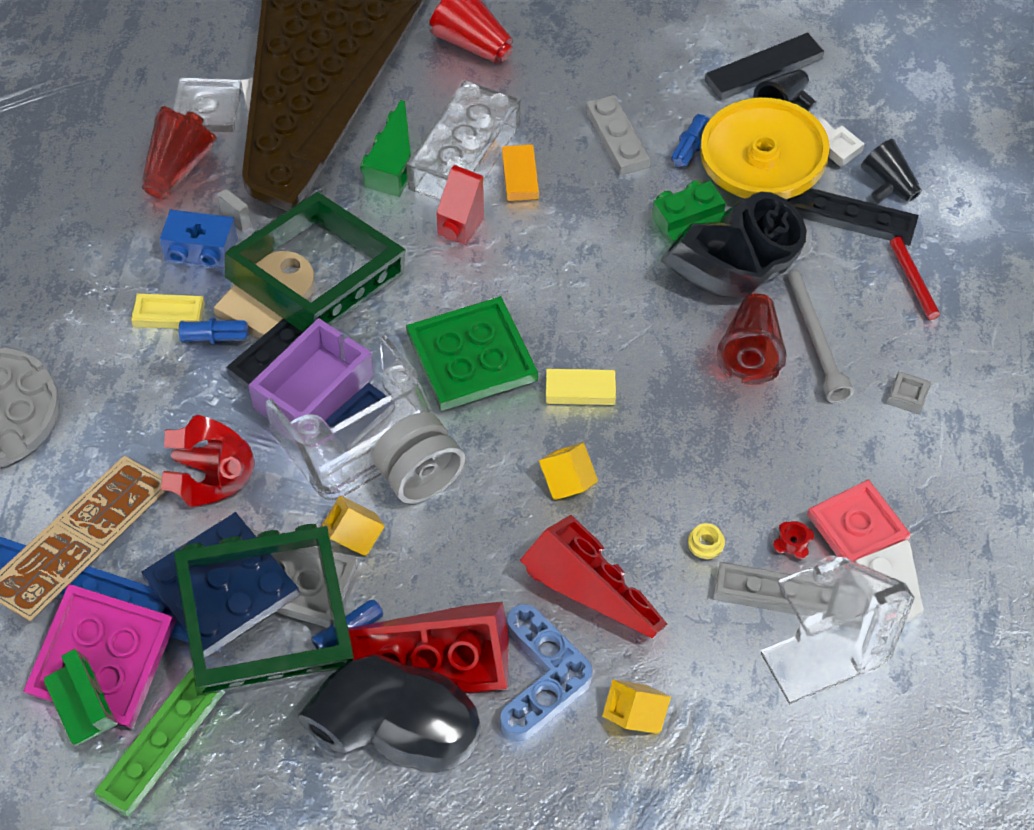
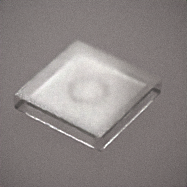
(212, 100)

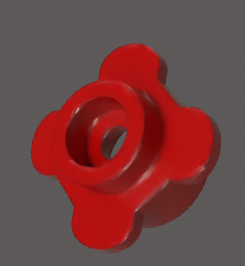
(797, 531)

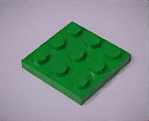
(471, 353)

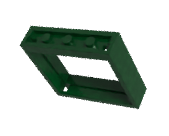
(338, 301)
(273, 668)

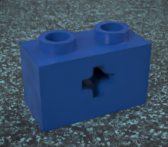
(197, 238)

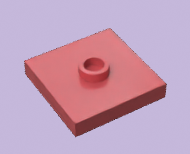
(858, 522)

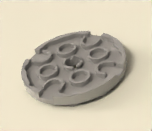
(26, 405)

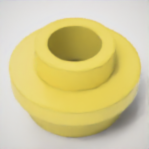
(709, 533)

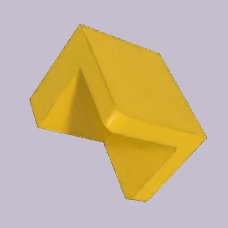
(568, 471)
(353, 525)
(636, 706)

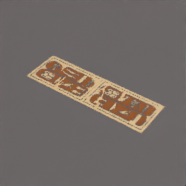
(77, 537)

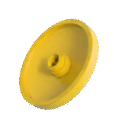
(764, 148)

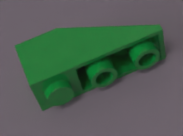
(386, 164)

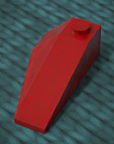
(572, 564)
(458, 642)

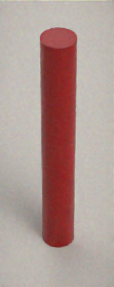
(914, 278)

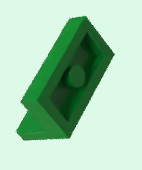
(79, 699)

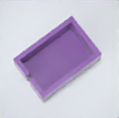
(313, 374)

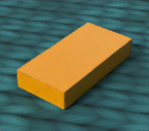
(520, 172)

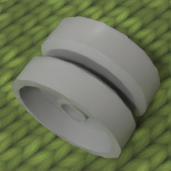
(418, 457)

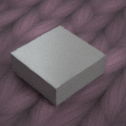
(233, 206)
(909, 392)

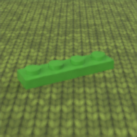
(156, 747)

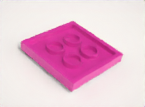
(118, 640)

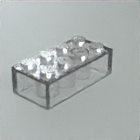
(464, 135)

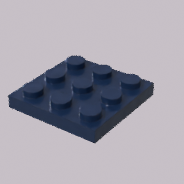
(226, 594)

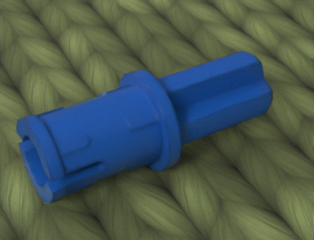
(690, 141)
(213, 331)
(363, 615)

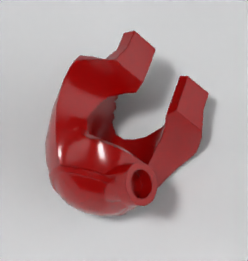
(224, 460)

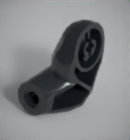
(744, 250)
(399, 709)

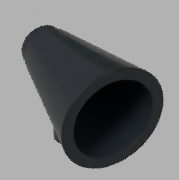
(788, 88)
(892, 171)

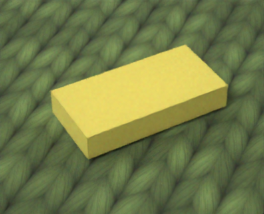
(166, 310)
(580, 386)

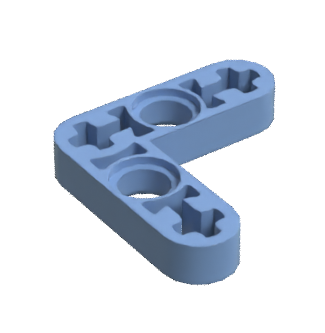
(555, 667)

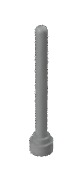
(836, 384)

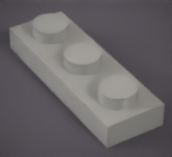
(617, 135)

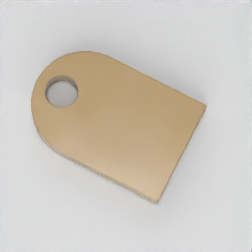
(241, 306)

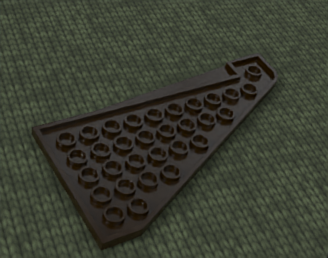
(309, 83)

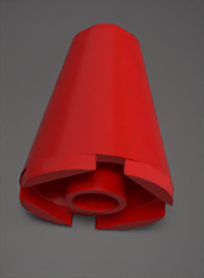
(472, 28)

